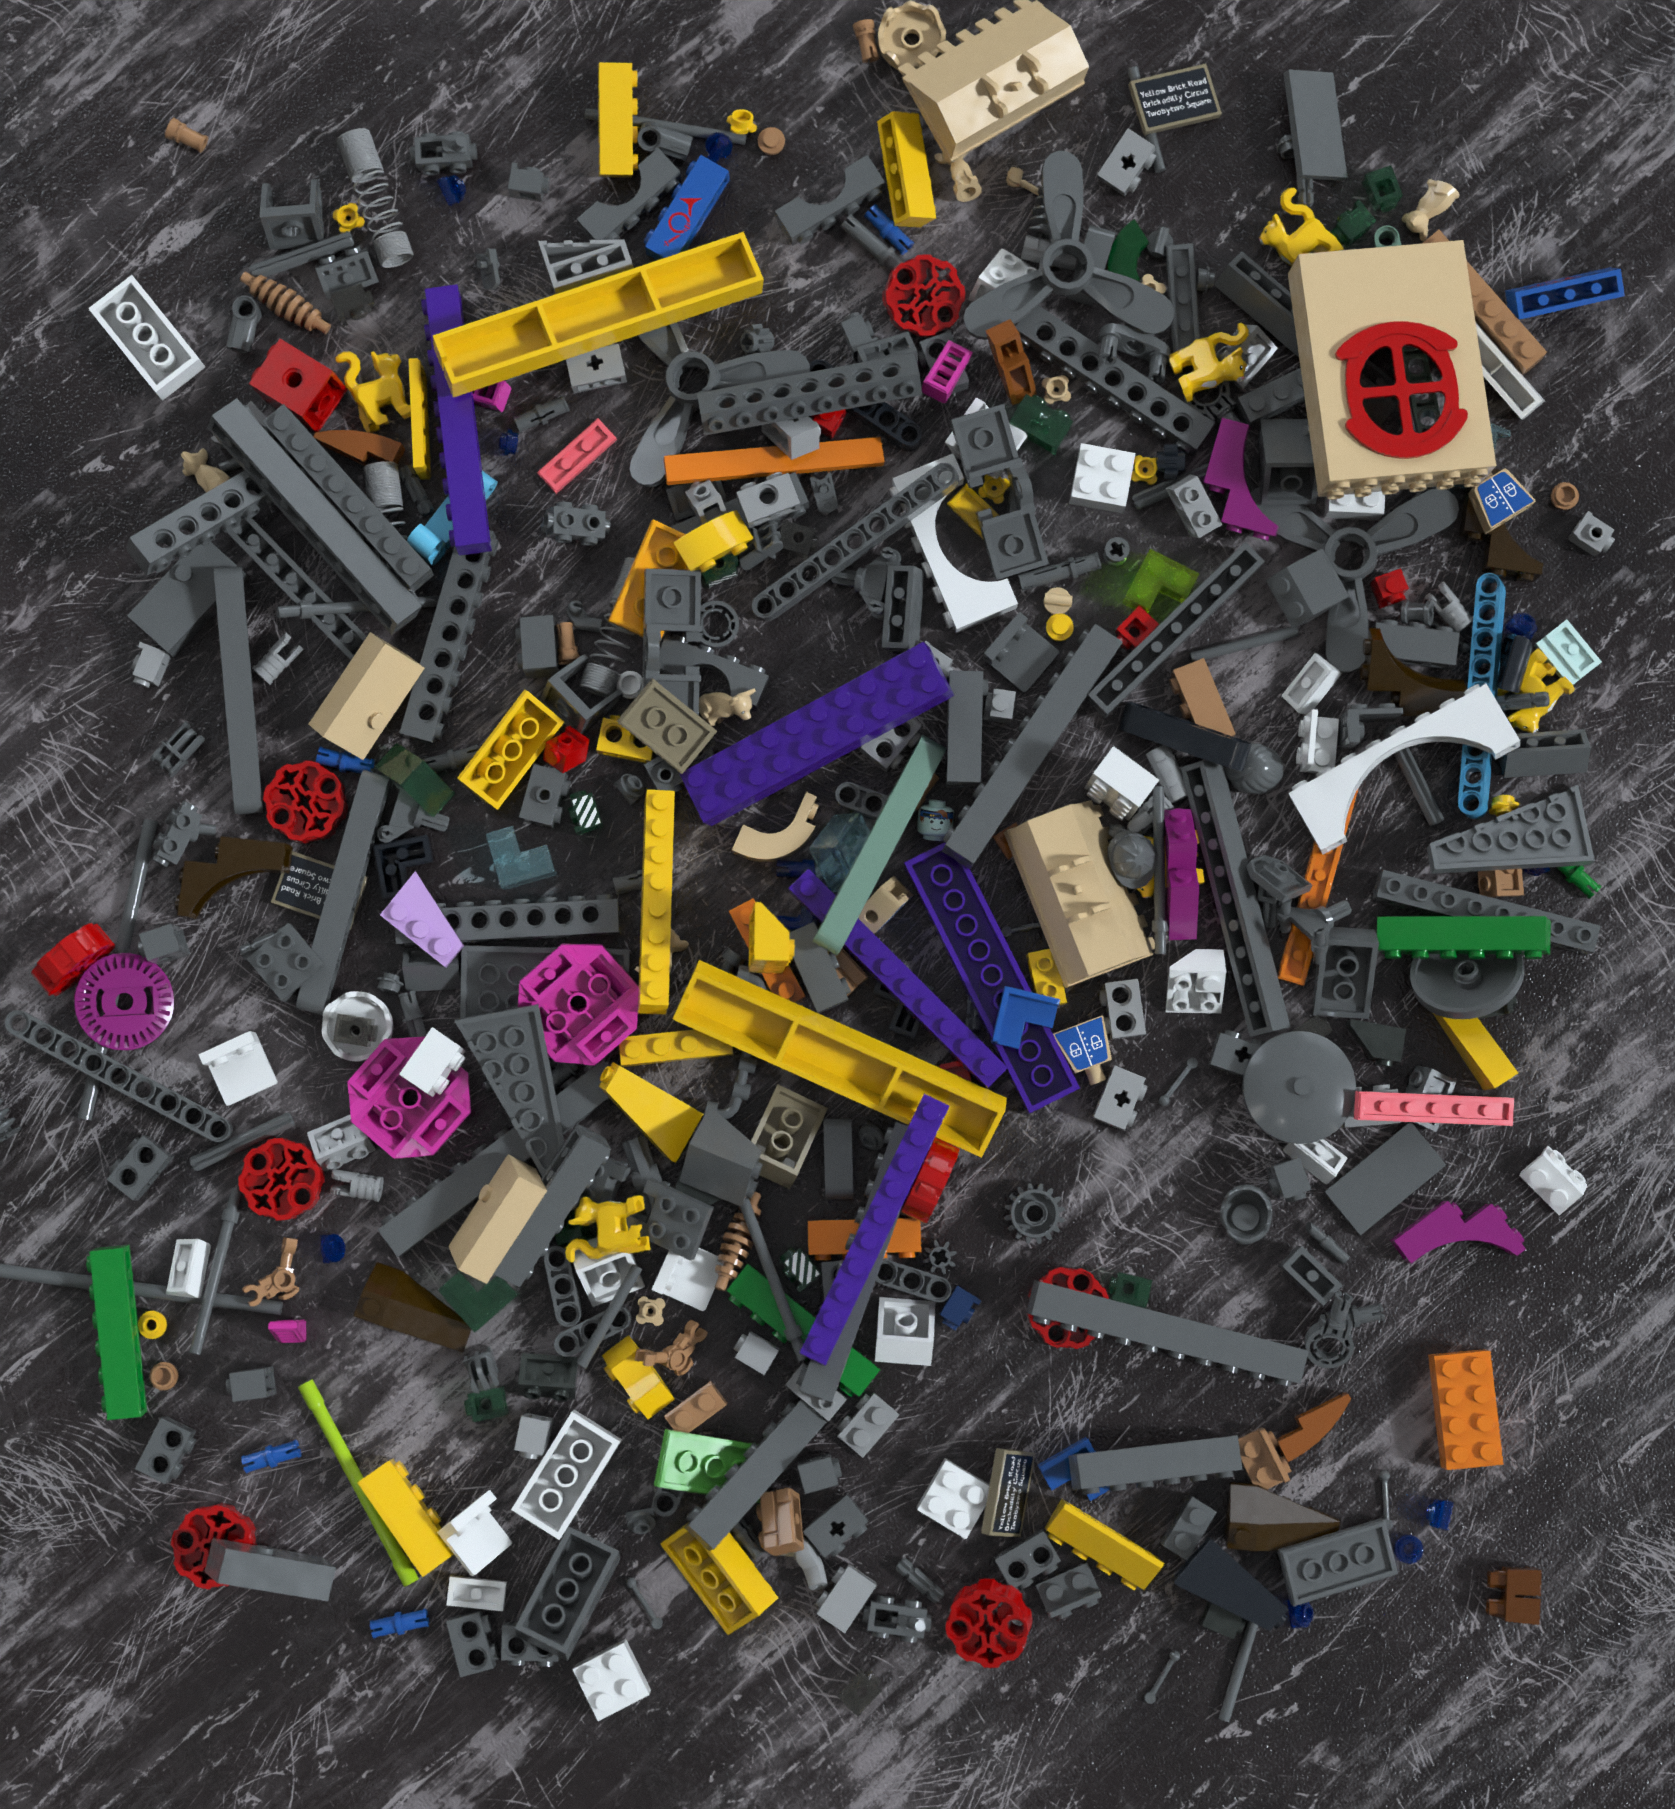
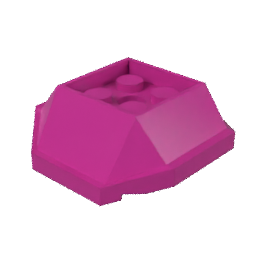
(605, 1020)
(380, 1109)

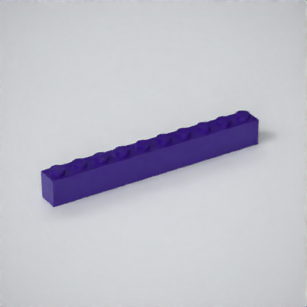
(457, 433)
(904, 986)
(874, 1229)

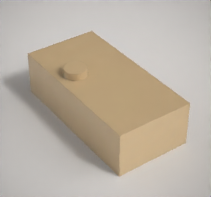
(366, 696)
(497, 1218)

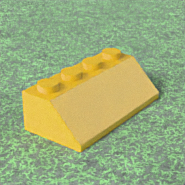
(510, 750)
(768, 942)
(406, 1515)
(1104, 1545)
(721, 1578)

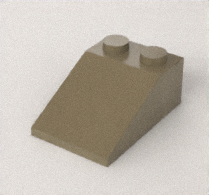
(786, 1134)

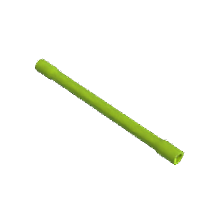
(316, 1404)

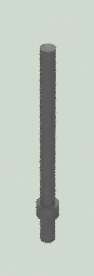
(691, 130)
(307, 610)
(1159, 924)
(229, 1218)
(793, 1332)

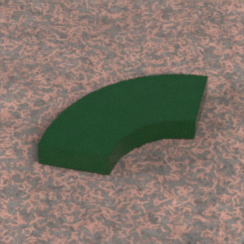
(1127, 250)

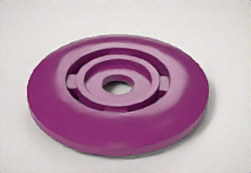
(117, 1027)

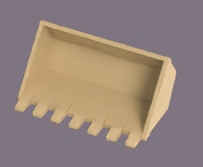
(995, 76)
(1075, 893)

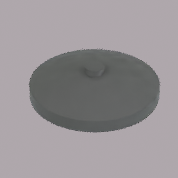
(1466, 985)
(1299, 1087)

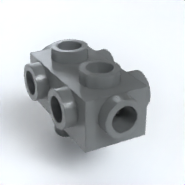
(451, 152)
(573, 523)
(182, 828)
(906, 1619)

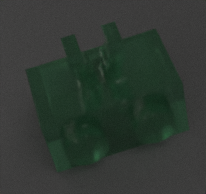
(1041, 423)

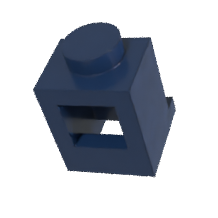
(958, 1308)

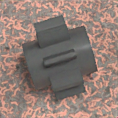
(756, 339)
(947, 1254)

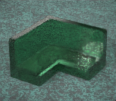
(415, 778)
(474, 1306)

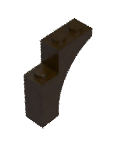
(1501, 551)
(1408, 688)
(234, 860)

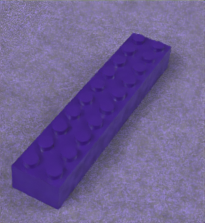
(817, 734)
(984, 958)

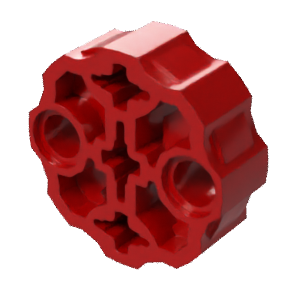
(950, 300)
(316, 778)
(71, 958)
(930, 1180)
(289, 1204)
(1064, 1278)
(196, 1525)
(994, 1646)

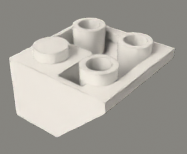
(1197, 983)

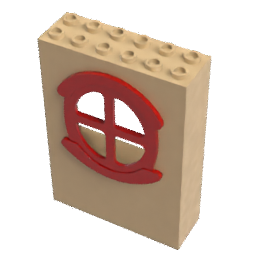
(1390, 298)

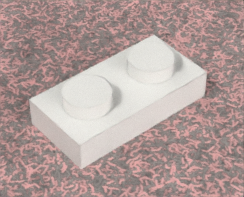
(476, 1593)

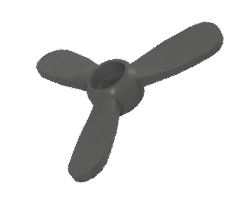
(1117, 294)
(670, 426)
(1400, 528)

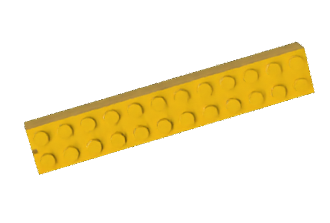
(598, 314)
(836, 1056)

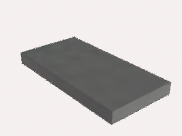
(1315, 125)
(1384, 1178)
(1337, 1562)

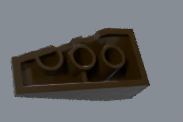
(407, 1307)
(1270, 1522)

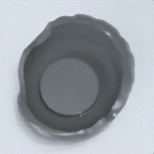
(1261, 771)
(1246, 1214)

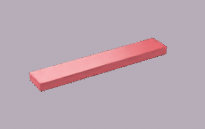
(1433, 1108)

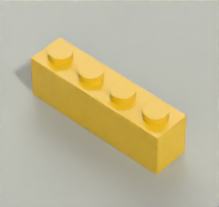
(616, 119)
(906, 169)
(671, 1048)

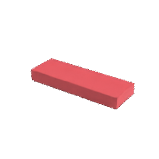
(576, 456)

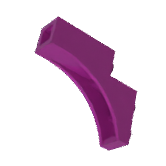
(1228, 473)
(1181, 874)
(1445, 1226)

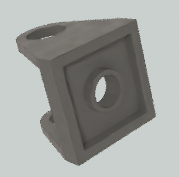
(295, 224)
(568, 705)

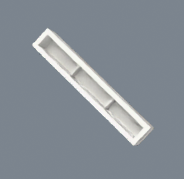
(1506, 377)

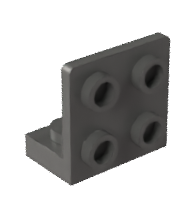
(1020, 654)
(1352, 726)
(286, 962)

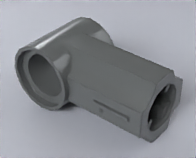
(668, 141)
(243, 327)

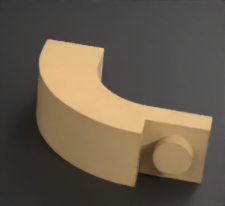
(780, 845)

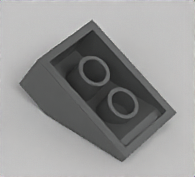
(1347, 977)

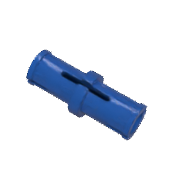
(888, 230)
(344, 761)
(271, 1456)
(399, 1623)

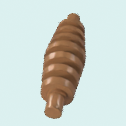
(285, 302)
(734, 1249)

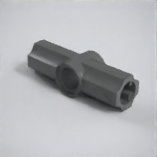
(642, 1167)

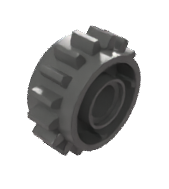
(1019, 1208)

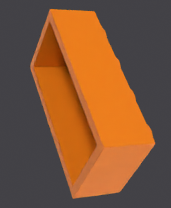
(1465, 1409)

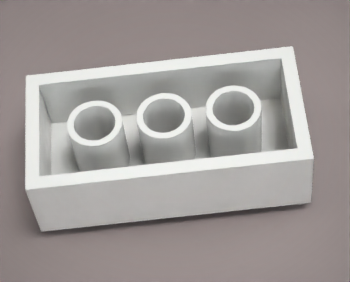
(147, 337)
(1120, 784)
(566, 1474)

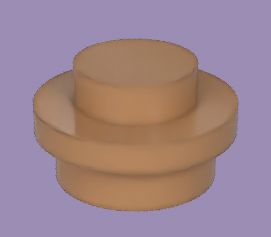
(771, 141)
(1564, 496)
(163, 1376)

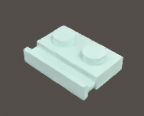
(1568, 652)

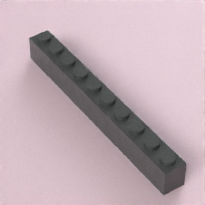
(314, 516)
(1031, 747)
(1235, 898)
(463, 1186)
(1166, 1332)
(823, 1380)

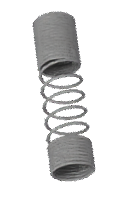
(362, 166)
(384, 490)
(597, 677)

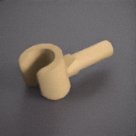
(1014, 179)

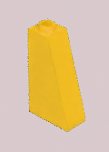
(1478, 1051)
(655, 1113)

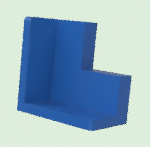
(1021, 1007)
(1057, 1468)

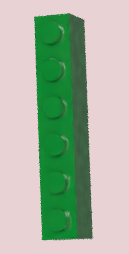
(1464, 936)
(755, 1293)
(117, 1332)

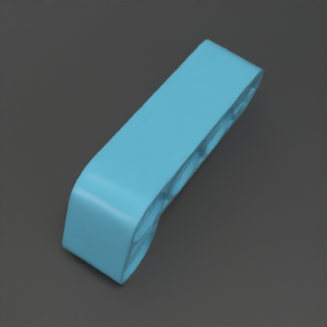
(433, 538)

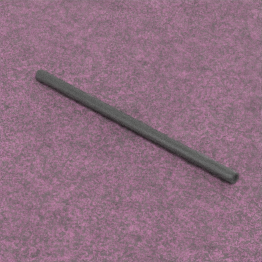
(122, 946)
(141, 1289)

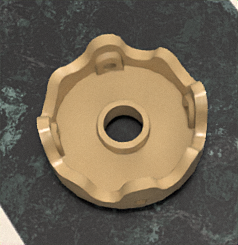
(907, 19)

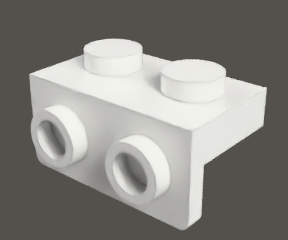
(1554, 1180)

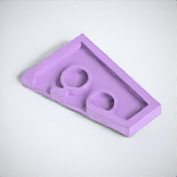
(421, 920)

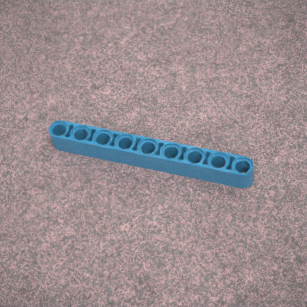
(1478, 657)

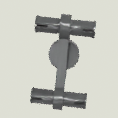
(871, 580)
(407, 815)
(1313, 923)

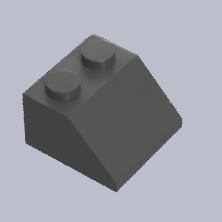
(1307, 588)

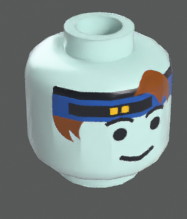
(935, 820)

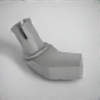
(811, 1565)

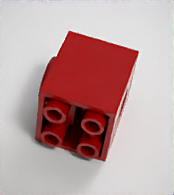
(298, 383)

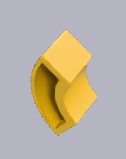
(714, 540)
(641, 1382)

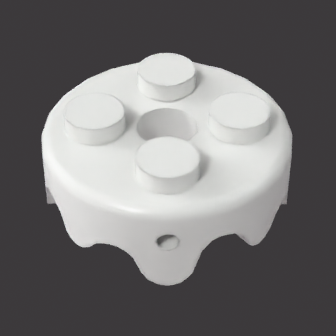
(360, 1005)

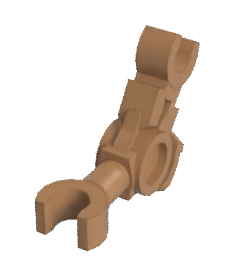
(280, 1280)
(677, 1355)

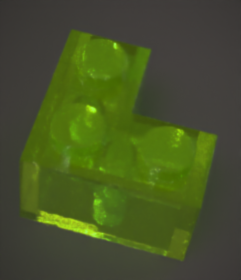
(1159, 575)

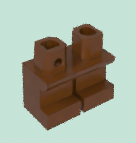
(1516, 1582)

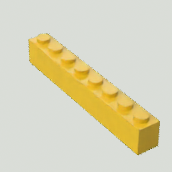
(656, 902)

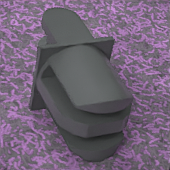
(764, 545)
(181, 744)
(480, 1368)

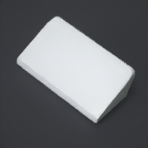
(1311, 684)
(1318, 1158)
(188, 1268)

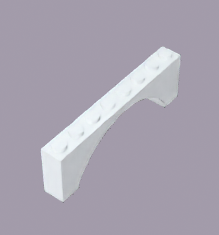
(1468, 721)

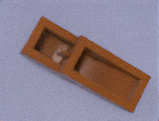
(1011, 361)
(361, 445)
(1312, 1426)

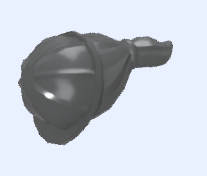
(1131, 857)

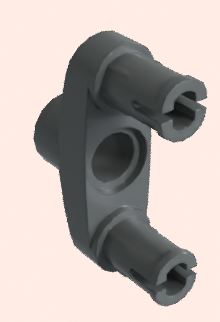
(1135, 343)

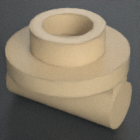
(1057, 601)

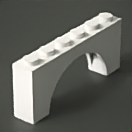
(964, 598)

